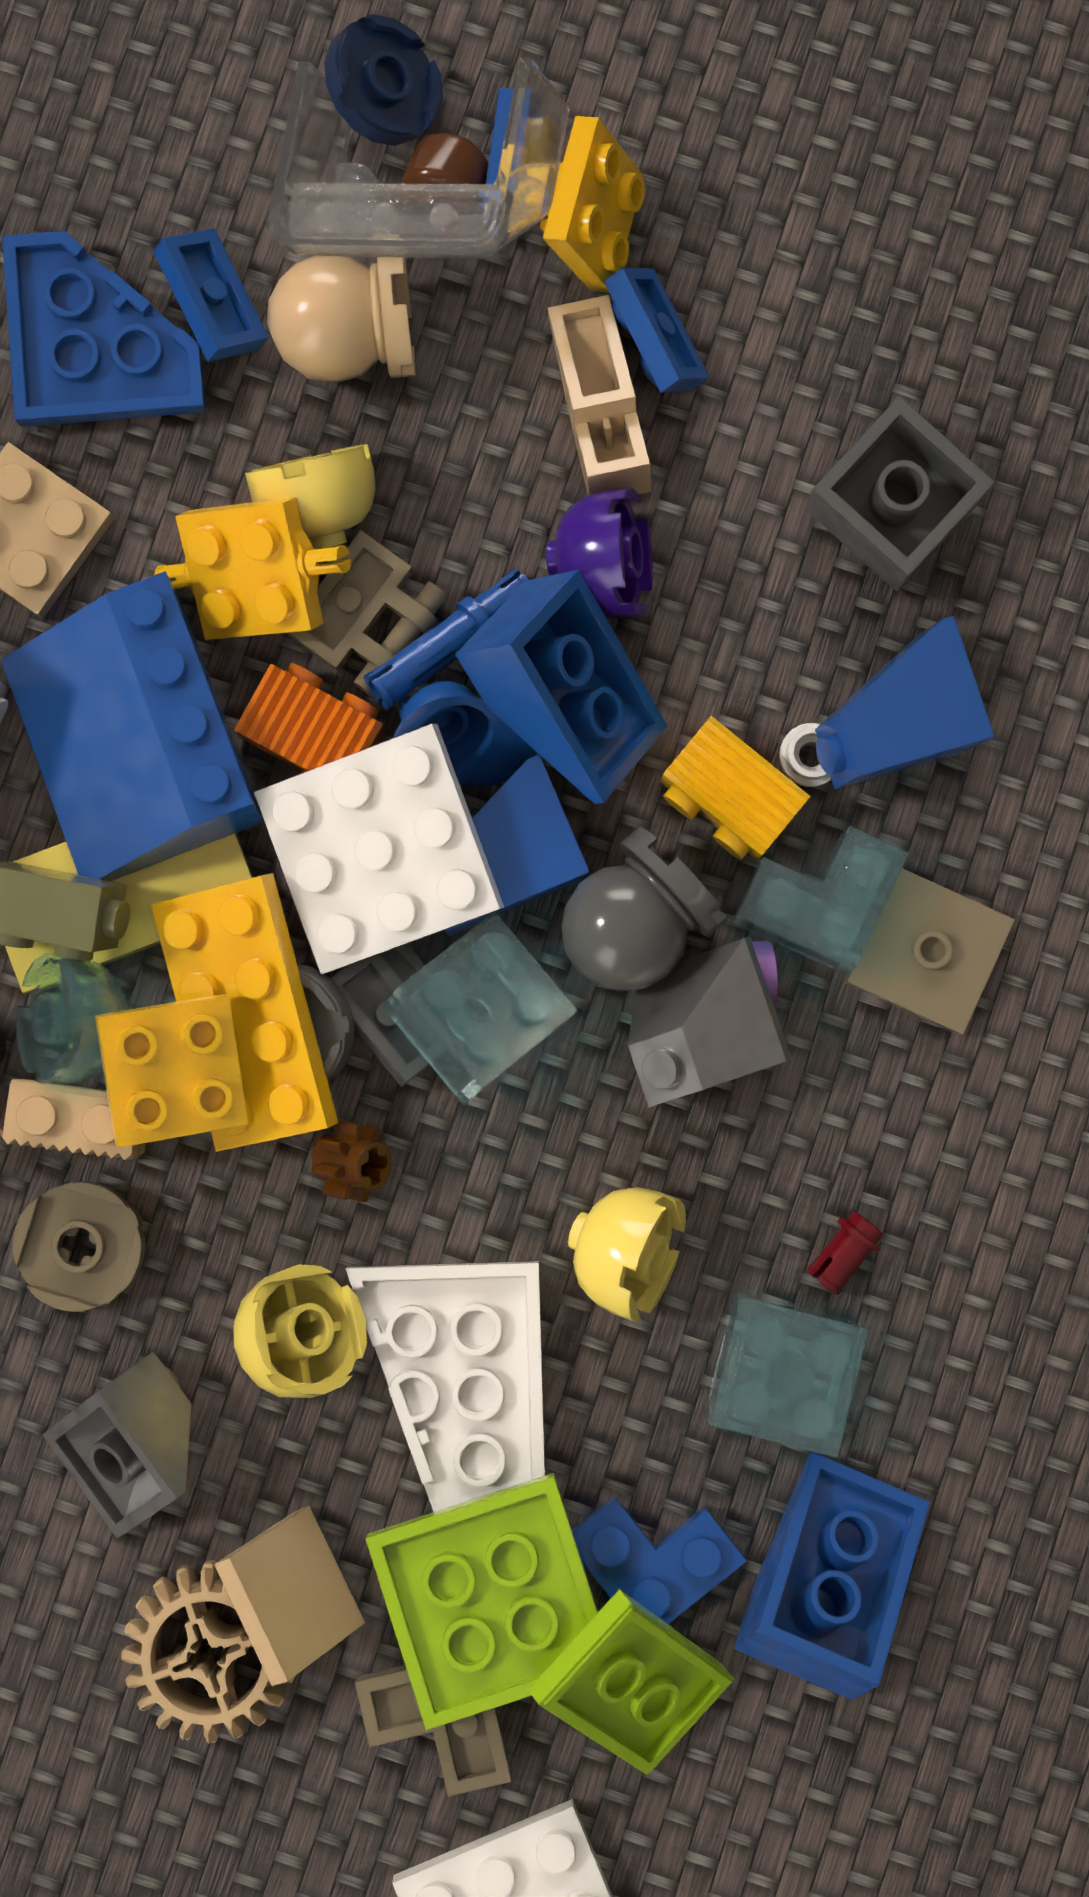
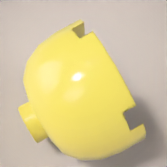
(329, 488)
(625, 1250)
(299, 1332)

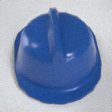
(475, 738)

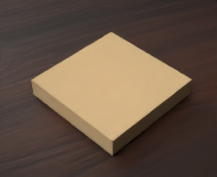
(289, 1595)

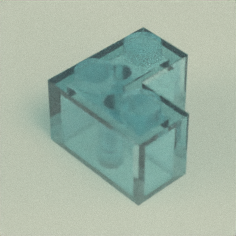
(826, 917)

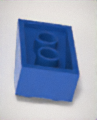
(564, 682)
(834, 1579)

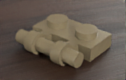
(356, 601)

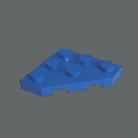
(89, 340)

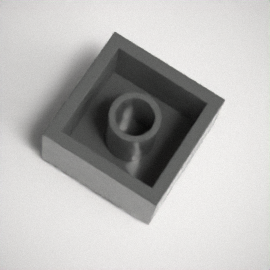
(898, 494)

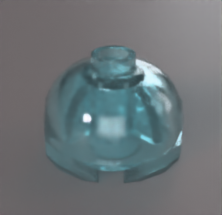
(59, 1026)

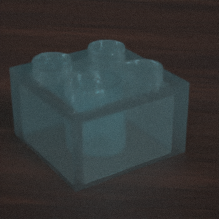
(479, 1008)
(786, 1374)

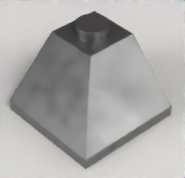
(705, 1024)
(128, 1444)

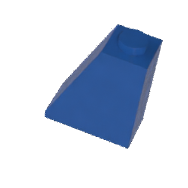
(907, 713)
(527, 841)

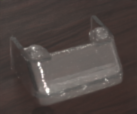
(345, 211)

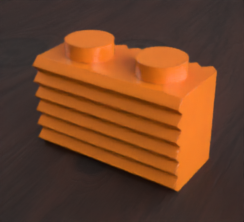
(304, 724)

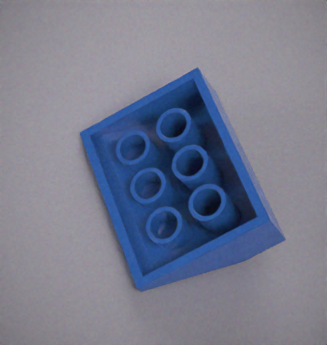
(130, 732)

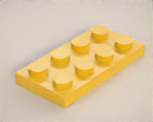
(240, 946)

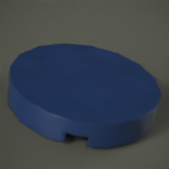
(383, 80)

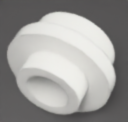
(790, 761)

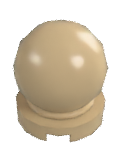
(342, 317)

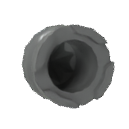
(634, 919)

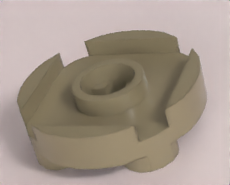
(47, 1263)

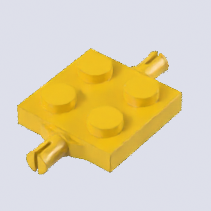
(252, 568)

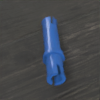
(439, 645)

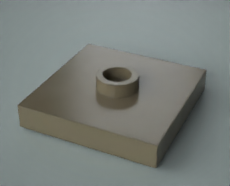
(931, 952)

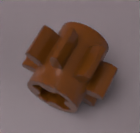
(351, 1161)

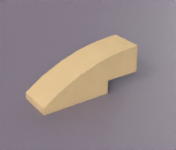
(599, 396)

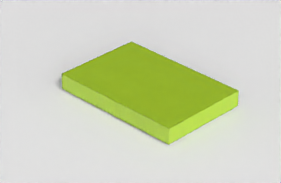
(631, 1683)

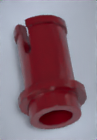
(845, 1252)

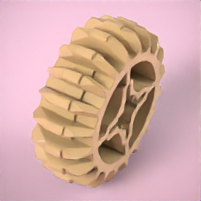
(161, 1672)

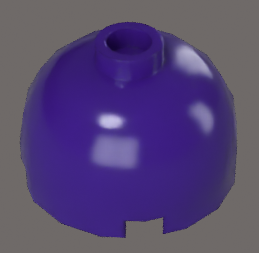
(608, 549)

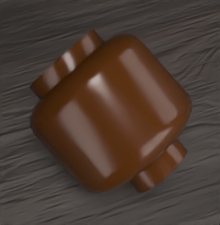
(446, 160)

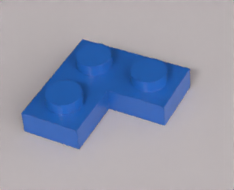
(660, 1576)

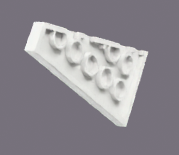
(461, 1370)

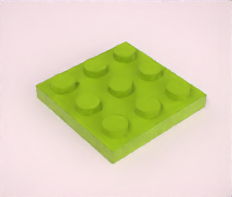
(483, 1597)

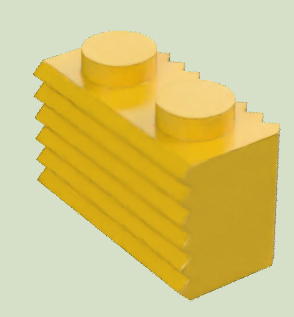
(732, 790)

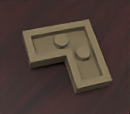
(468, 1749)

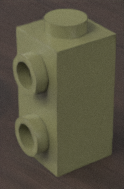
(60, 909)

